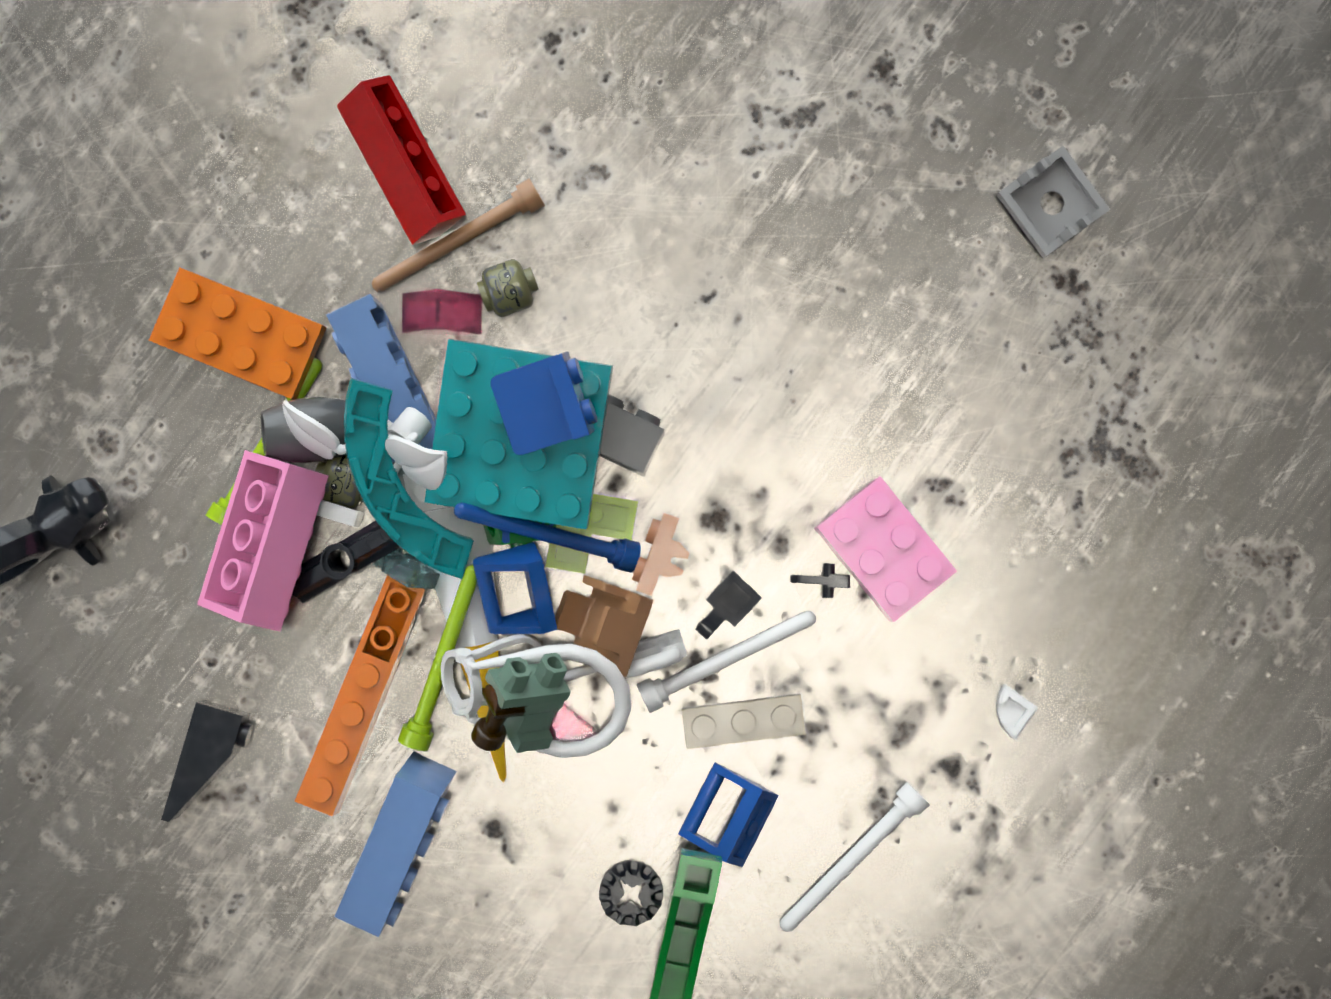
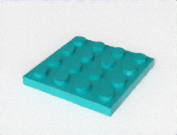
(482, 468)

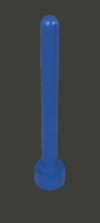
(621, 553)

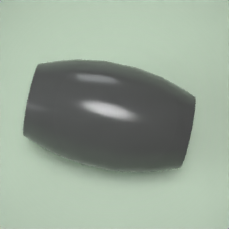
(281, 443)

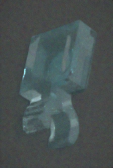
(407, 570)

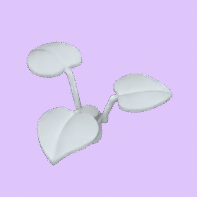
(419, 463)

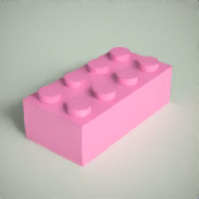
(262, 541)

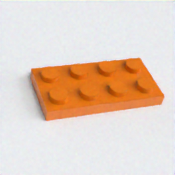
(237, 333)

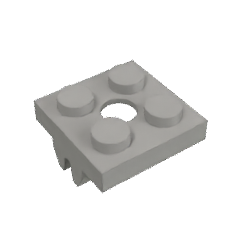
(1060, 175)

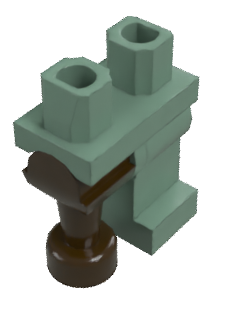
(522, 704)

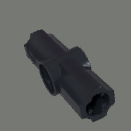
(327, 569)

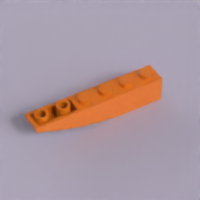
(360, 698)

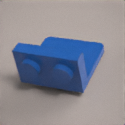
(543, 403)

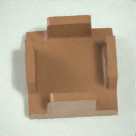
(606, 620)

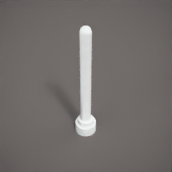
(656, 692)
(906, 805)

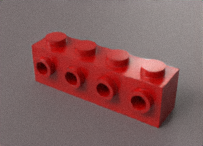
(400, 159)

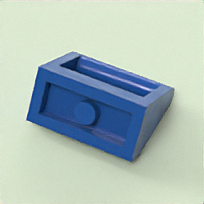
(520, 558)
(745, 823)

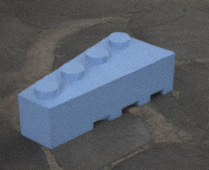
(378, 358)
(395, 843)

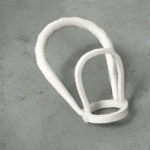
(567, 652)

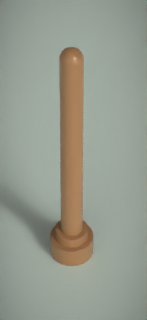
(522, 200)

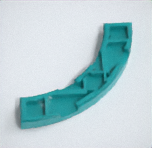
(382, 490)

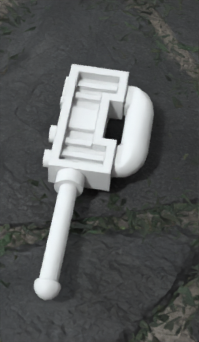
(649, 656)

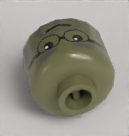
(507, 288)
(340, 484)

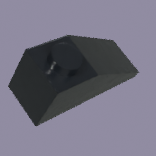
(209, 746)

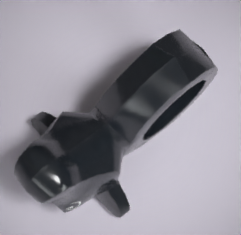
(61, 520)

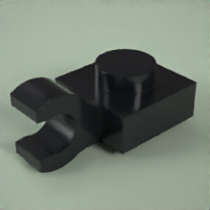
(731, 602)

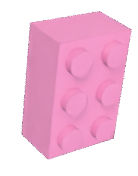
(885, 549)

